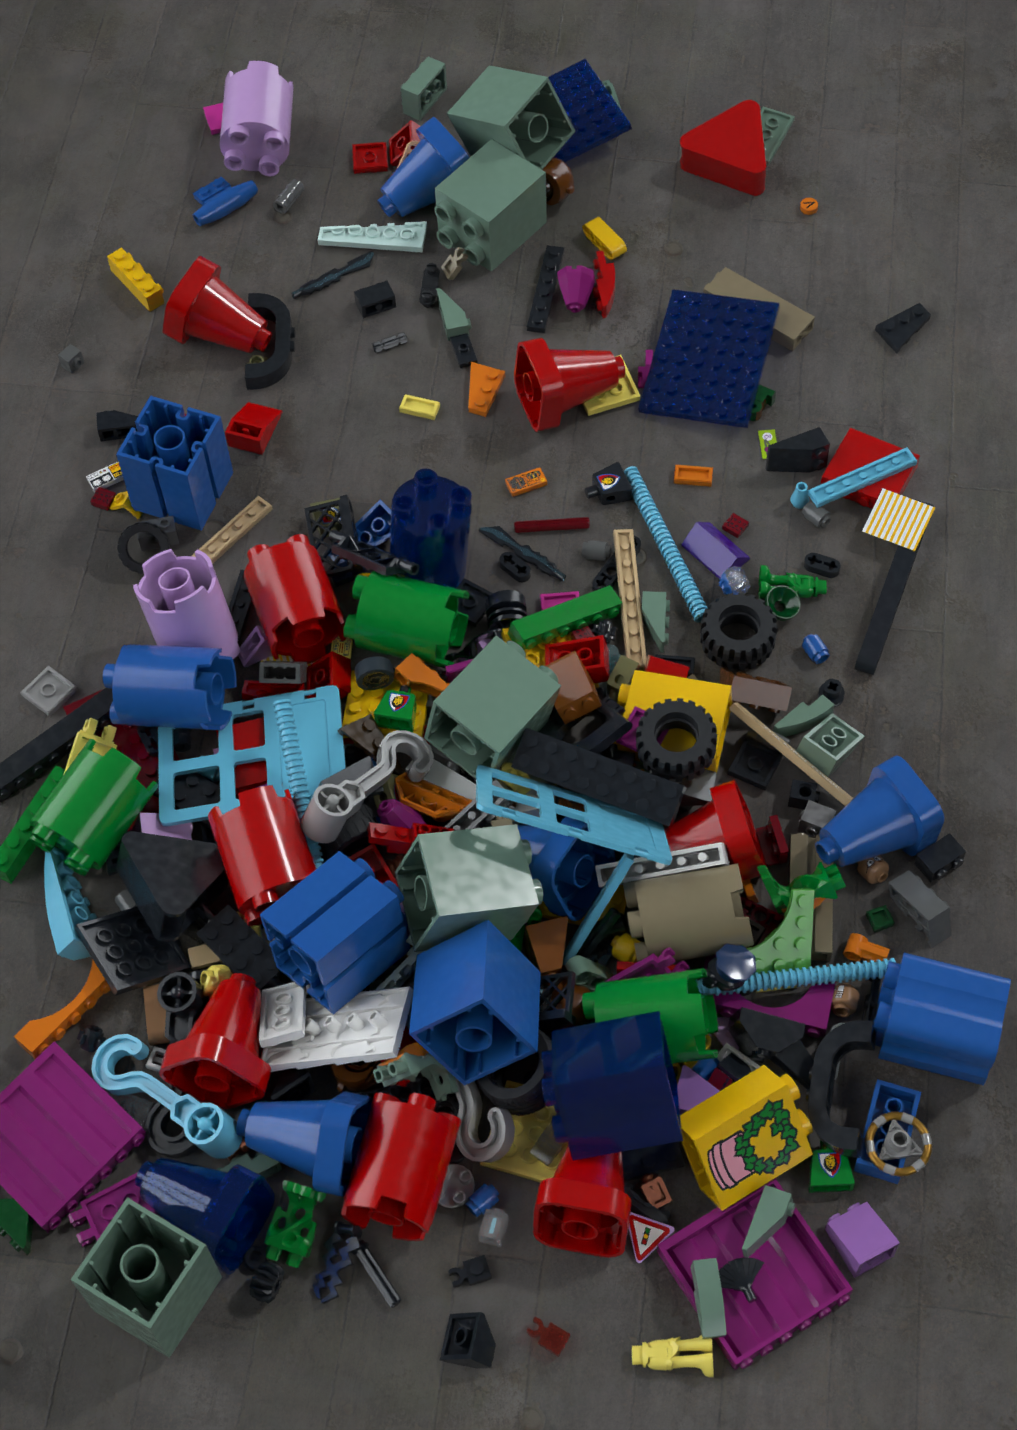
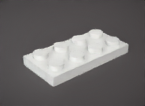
(282, 1014)

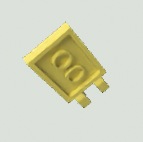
(102, 744)

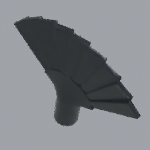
(740, 1275)

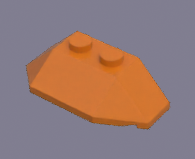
(429, 798)

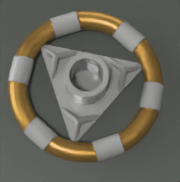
(898, 1144)

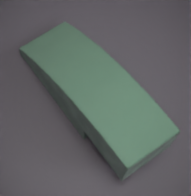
(804, 717)
(708, 1298)

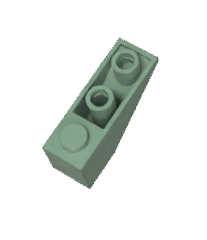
(654, 616)

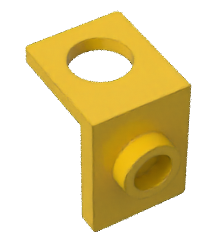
(123, 501)

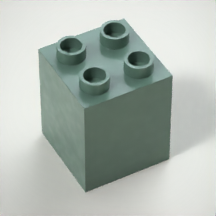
(514, 111)
(491, 205)
(490, 706)
(465, 879)
(147, 1277)

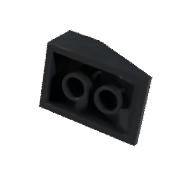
(799, 453)

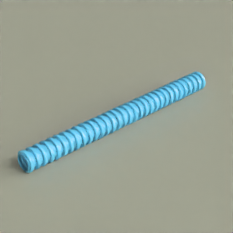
(666, 544)
(294, 767)
(807, 976)

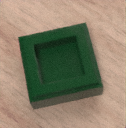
(880, 918)

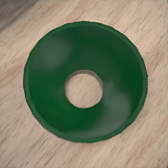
(787, 598)

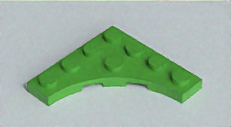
(792, 941)

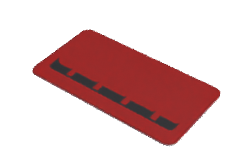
(719, 1079)

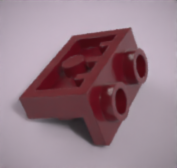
(773, 842)

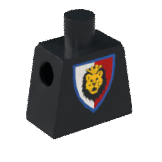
(610, 485)

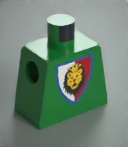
(397, 710)
(829, 1171)

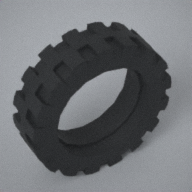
(130, 531)

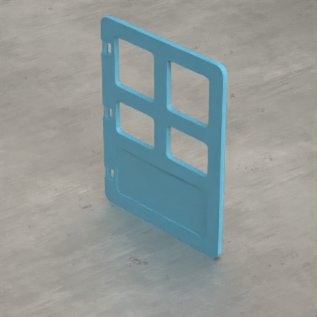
(319, 742)
(606, 824)

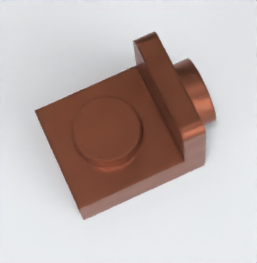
(654, 1190)

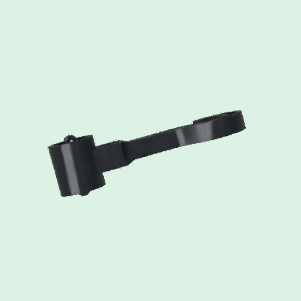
(183, 1003)

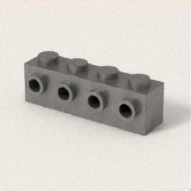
(473, 818)

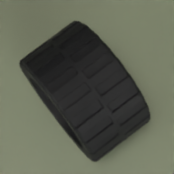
(353, 835)

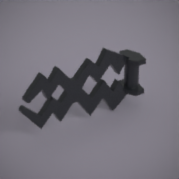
(334, 1269)

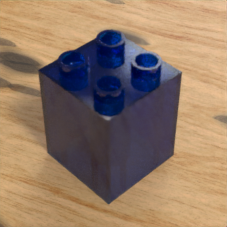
(612, 1086)

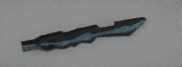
(334, 275)
(524, 552)

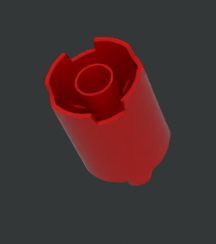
(293, 599)
(261, 849)
(401, 1165)

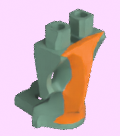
(409, 1063)

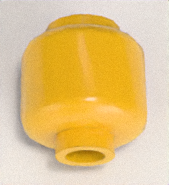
(624, 948)

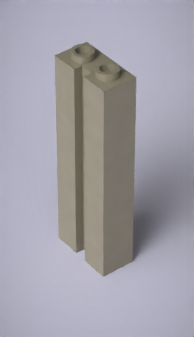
(791, 322)
(804, 860)

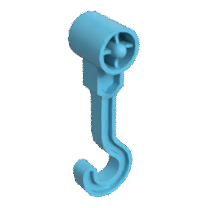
(203, 1123)

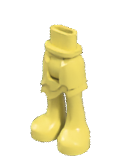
(665, 1354)

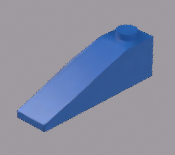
(372, 527)

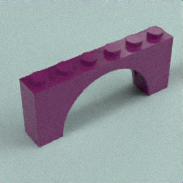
(811, 1009)

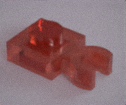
(551, 1338)

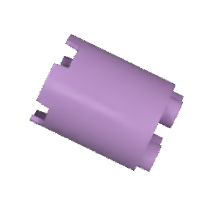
(256, 119)
(186, 603)

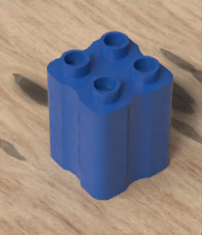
(940, 1017)

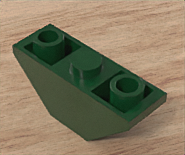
(16, 1224)

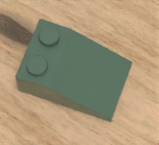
(829, 744)

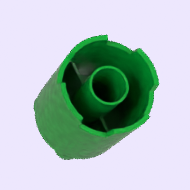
(406, 618)
(91, 808)
(683, 1010)

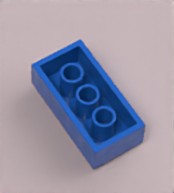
(885, 1099)

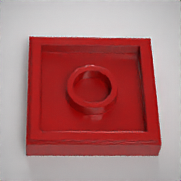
(370, 157)

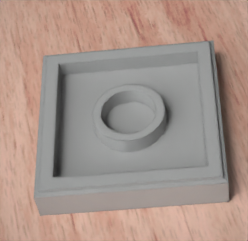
(49, 691)

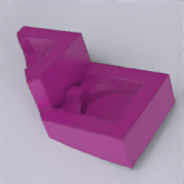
(644, 370)

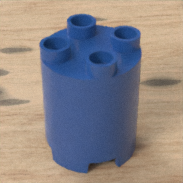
(170, 687)

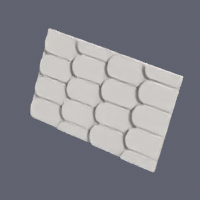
(362, 1030)

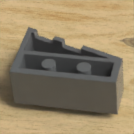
(923, 906)

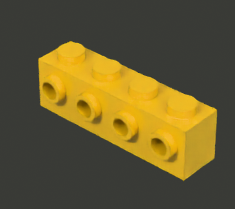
(136, 279)

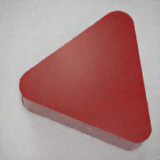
(728, 149)

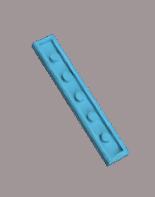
(862, 477)
(598, 907)

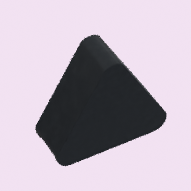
(170, 879)

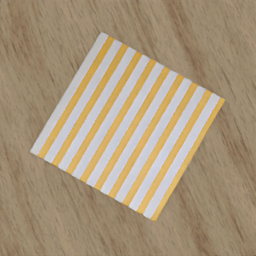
(898, 519)

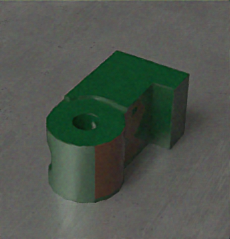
(764, 397)

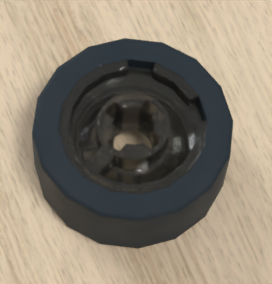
(374, 673)

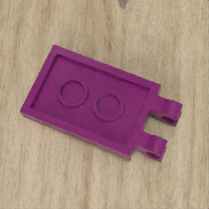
(651, 966)
(102, 1208)

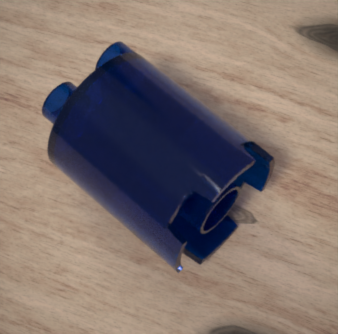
(432, 527)

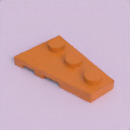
(483, 387)

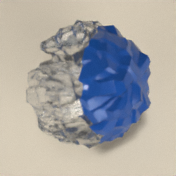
(734, 581)

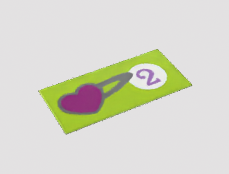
(766, 438)

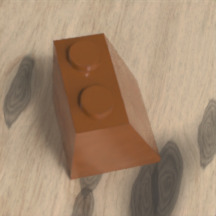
(577, 688)
(545, 945)

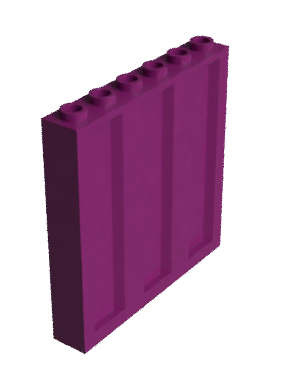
(59, 1136)
(790, 1288)

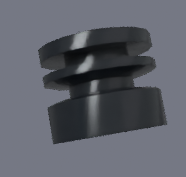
(504, 608)

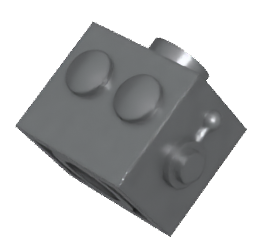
(814, 818)

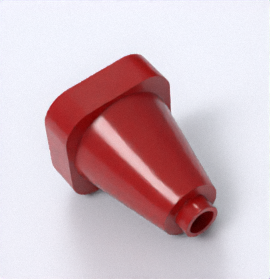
(213, 312)
(561, 379)
(725, 821)
(221, 1052)
(584, 1206)

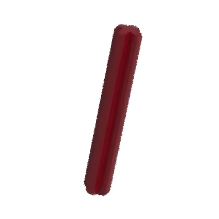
(551, 524)

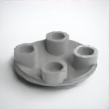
(457, 1186)

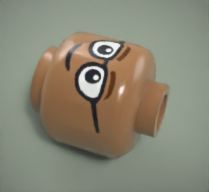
(873, 869)

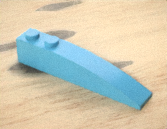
(65, 906)

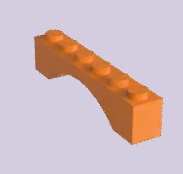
(419, 677)
(41, 1033)

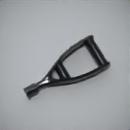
(472, 646)

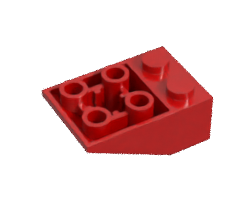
(252, 427)

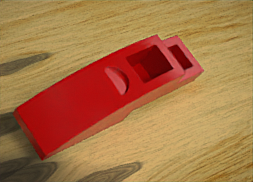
(604, 284)
(399, 838)

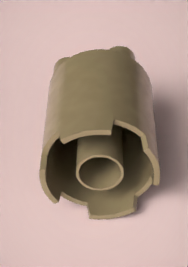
(688, 912)

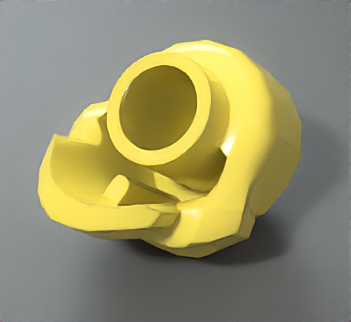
(212, 977)

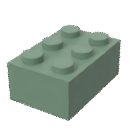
(423, 88)

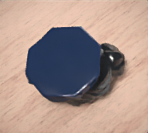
(730, 968)

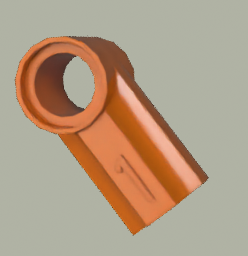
(859, 949)

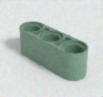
(588, 972)

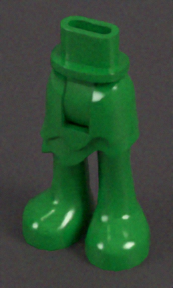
(803, 585)

